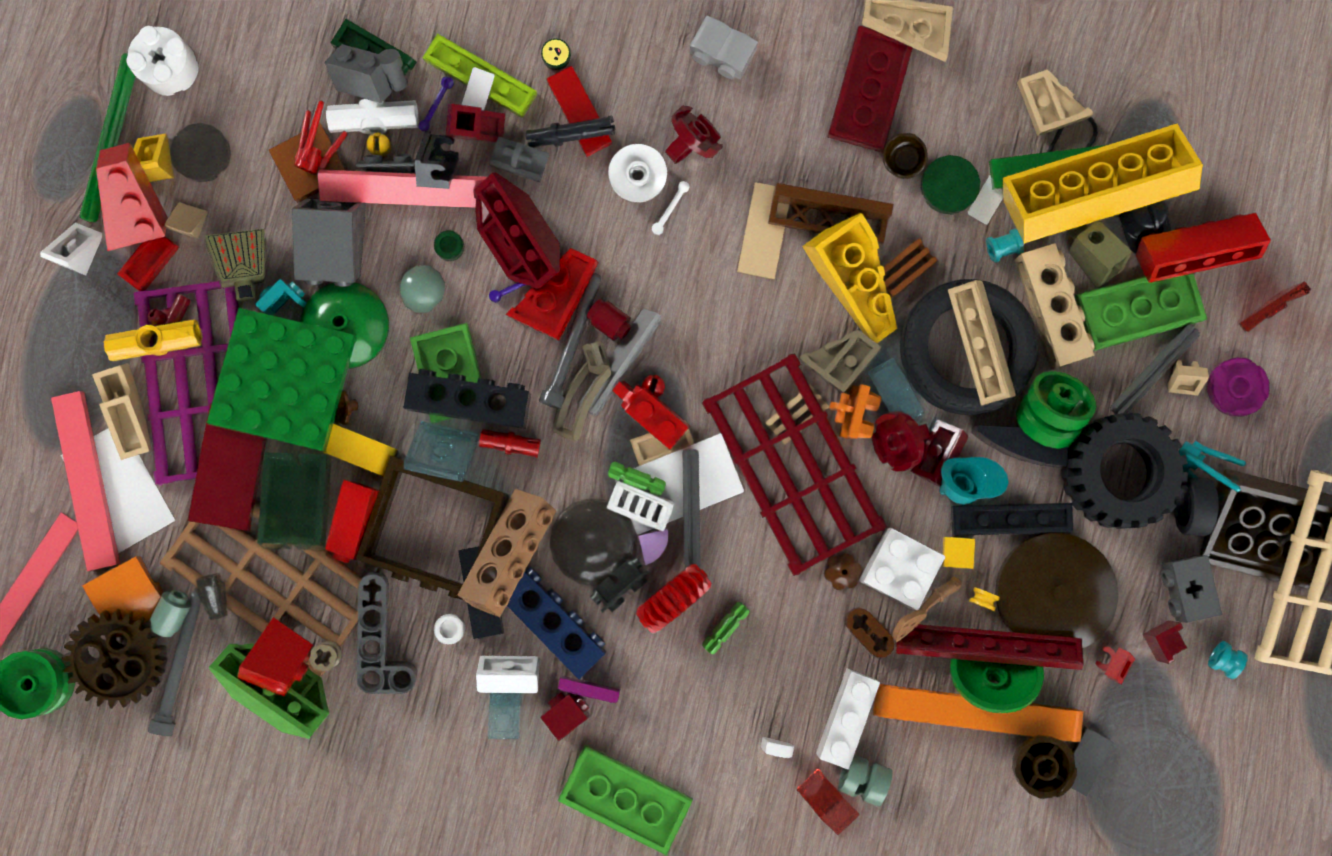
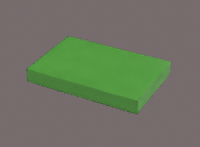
(447, 353)

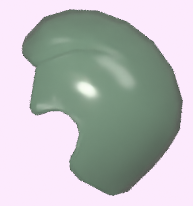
(422, 288)

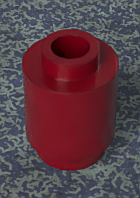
(609, 319)

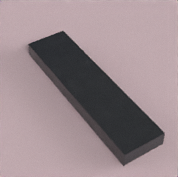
(1012, 519)

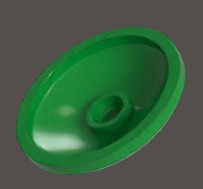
(363, 316)
(1015, 688)

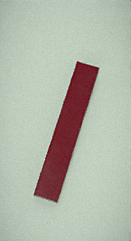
(993, 646)

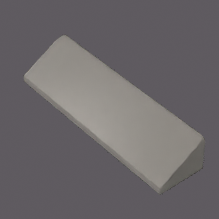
(624, 356)

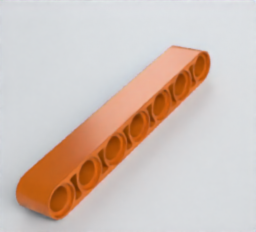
(955, 711)

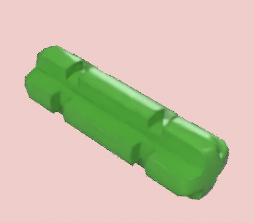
(636, 478)
(725, 628)

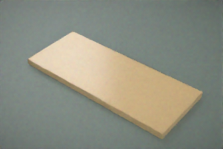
(762, 240)

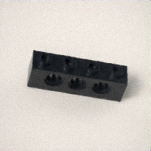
(420, 400)

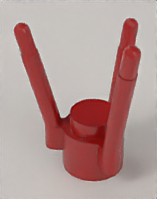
(308, 157)

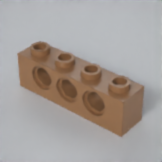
(507, 552)

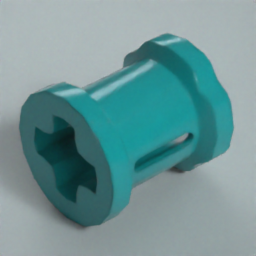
(1004, 245)

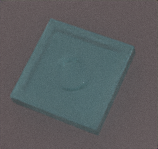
(441, 451)

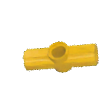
(136, 342)

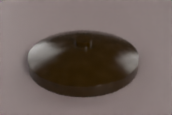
(1057, 588)

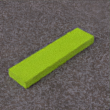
(459, 64)

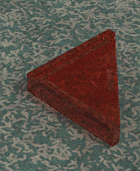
(1274, 305)

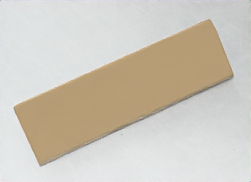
(981, 342)

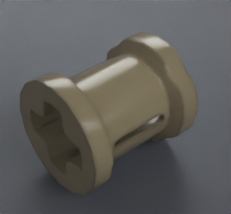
(318, 650)

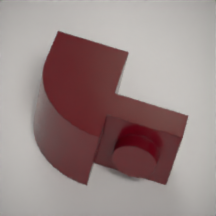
(474, 123)

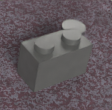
(366, 73)

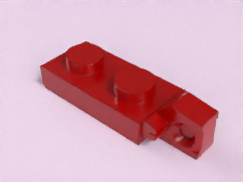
(652, 413)

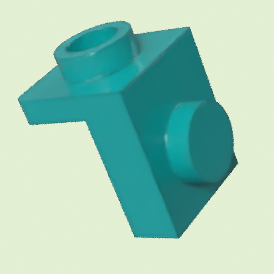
(275, 297)

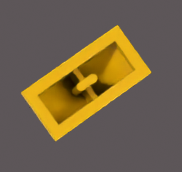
(154, 157)

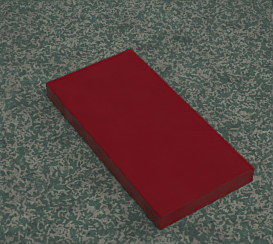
(870, 90)
(227, 478)

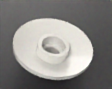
(637, 159)

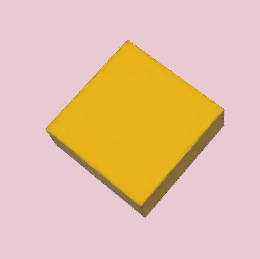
(958, 552)

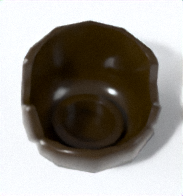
(905, 155)

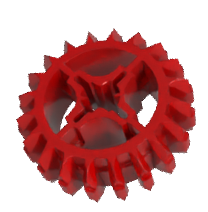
(673, 598)

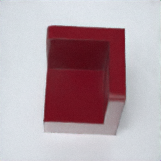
(1165, 641)

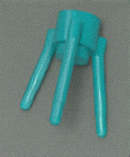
(1195, 459)

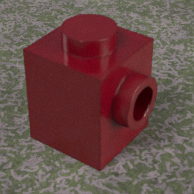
(565, 714)

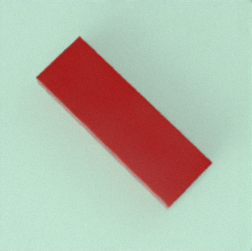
(576, 106)

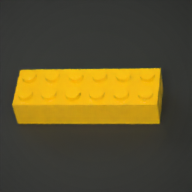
(1102, 183)

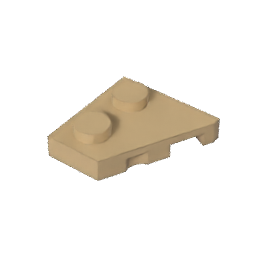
(1050, 103)

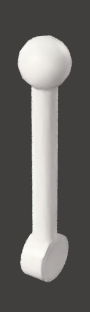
(657, 228)

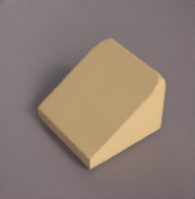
(186, 220)

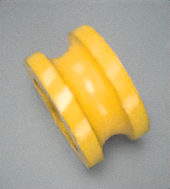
(984, 599)

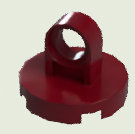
(694, 135)
(899, 440)

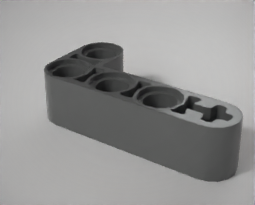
(379, 633)

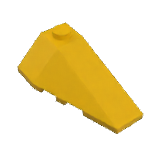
(852, 269)

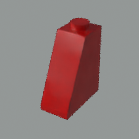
(350, 520)

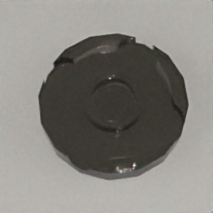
(200, 152)

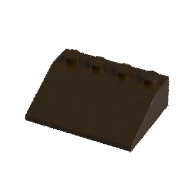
(1257, 527)

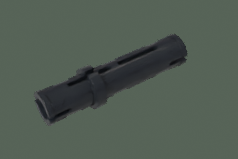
(557, 133)

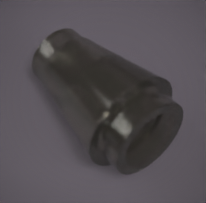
(212, 594)

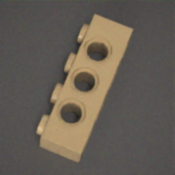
(1049, 323)

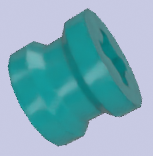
(1228, 660)

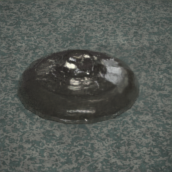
(592, 541)

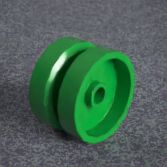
(1055, 409)
(34, 683)

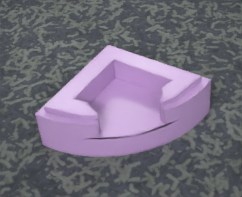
(653, 545)

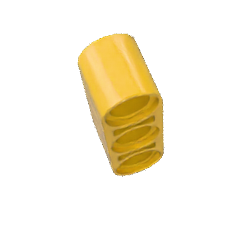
(359, 450)

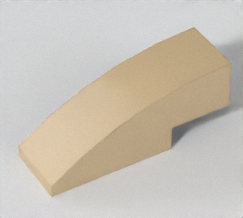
(123, 411)

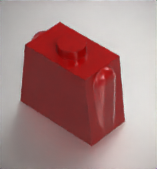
(276, 659)

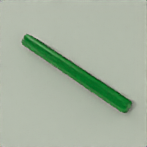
(109, 136)

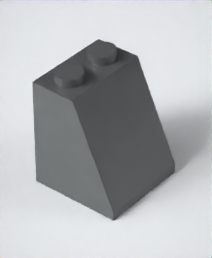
(328, 241)

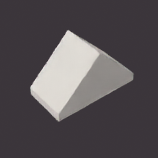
(74, 248)

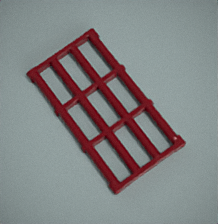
(820, 482)

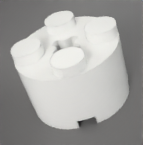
(162, 60)

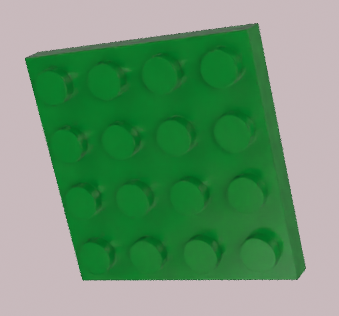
(281, 379)

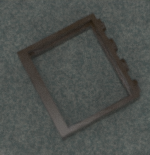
(379, 515)

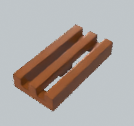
(924, 252)

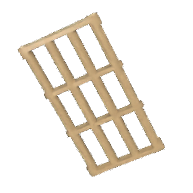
(1312, 601)

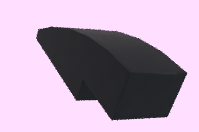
(1019, 445)

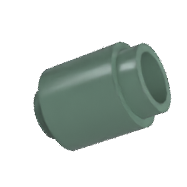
(170, 613)

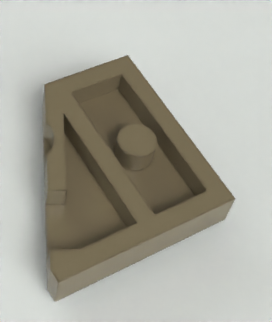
(842, 360)

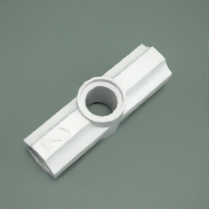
(372, 116)

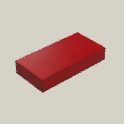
(147, 262)

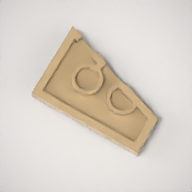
(912, 23)

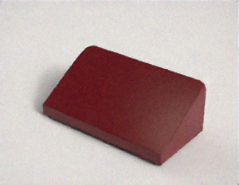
(944, 444)

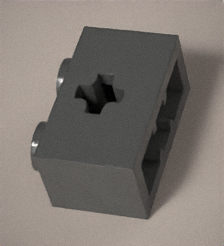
(1202, 600)

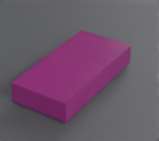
(589, 689)

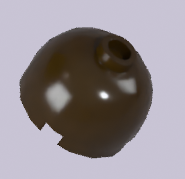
(1044, 766)

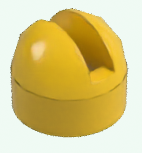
(384, 144)

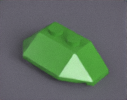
(295, 714)

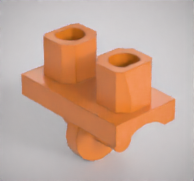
(851, 412)

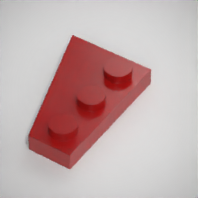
(554, 303)

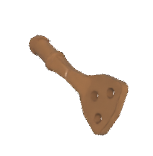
(910, 621)

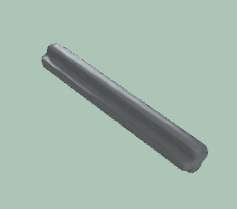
(1155, 370)
(691, 507)

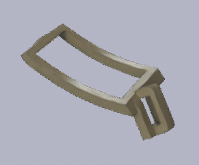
(596, 363)

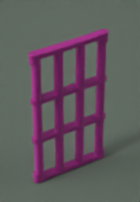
(207, 349)

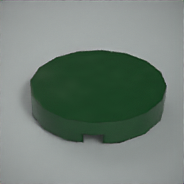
(950, 184)

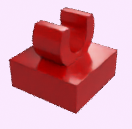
(1118, 666)

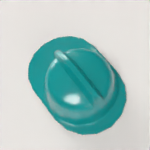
(972, 479)

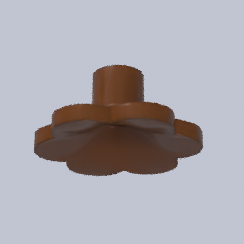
(345, 408)
(834, 571)

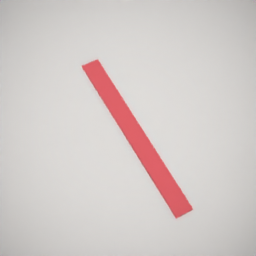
(35, 573)

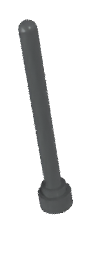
(554, 394)
(163, 721)

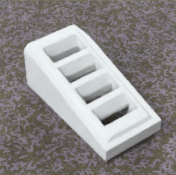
(664, 515)

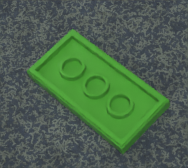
(1140, 309)
(625, 799)

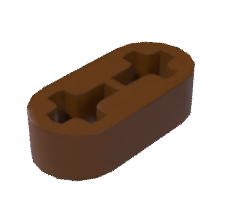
(874, 627)

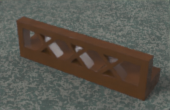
(824, 202)

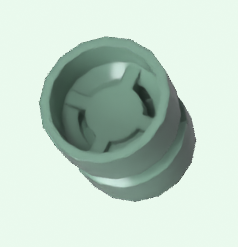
(867, 780)

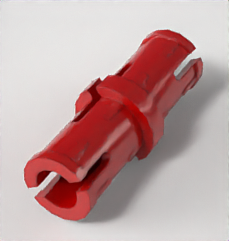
(509, 443)

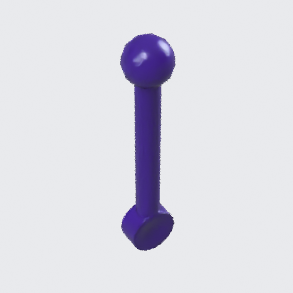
(447, 83)
(495, 296)

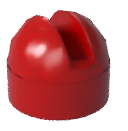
(660, 387)

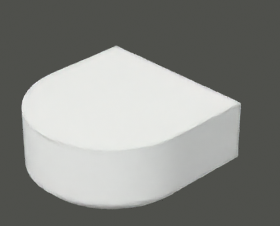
(777, 747)

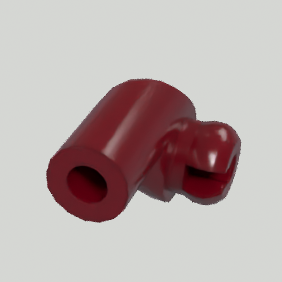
(170, 315)

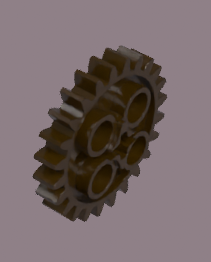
(89, 670)

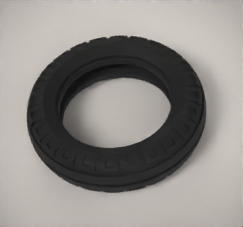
(923, 375)

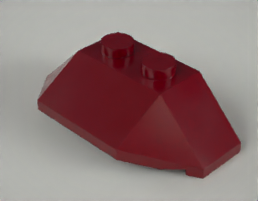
(516, 232)

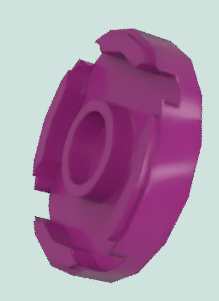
(1238, 387)

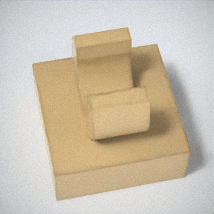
(1187, 378)

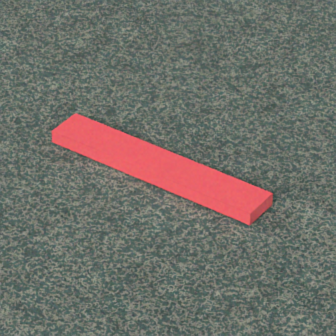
(394, 189)
(85, 481)

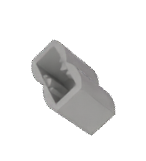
(722, 48)

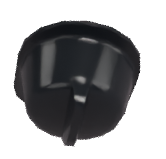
(1144, 221)

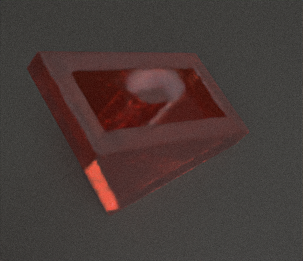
(827, 802)

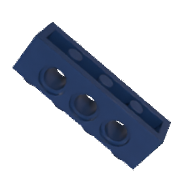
(578, 660)

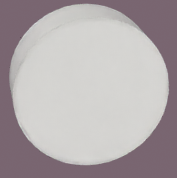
(449, 629)

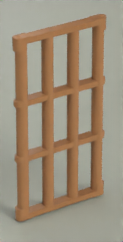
(286, 605)

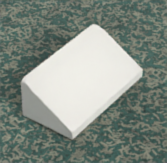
(508, 674)

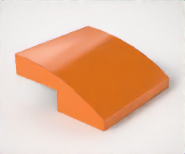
(127, 589)

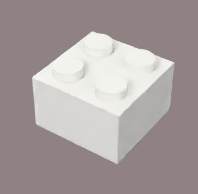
(902, 568)

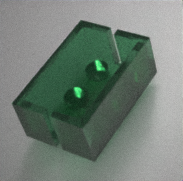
(294, 501)

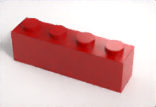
(1202, 247)

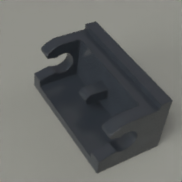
(434, 165)

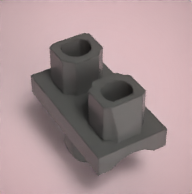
(519, 159)

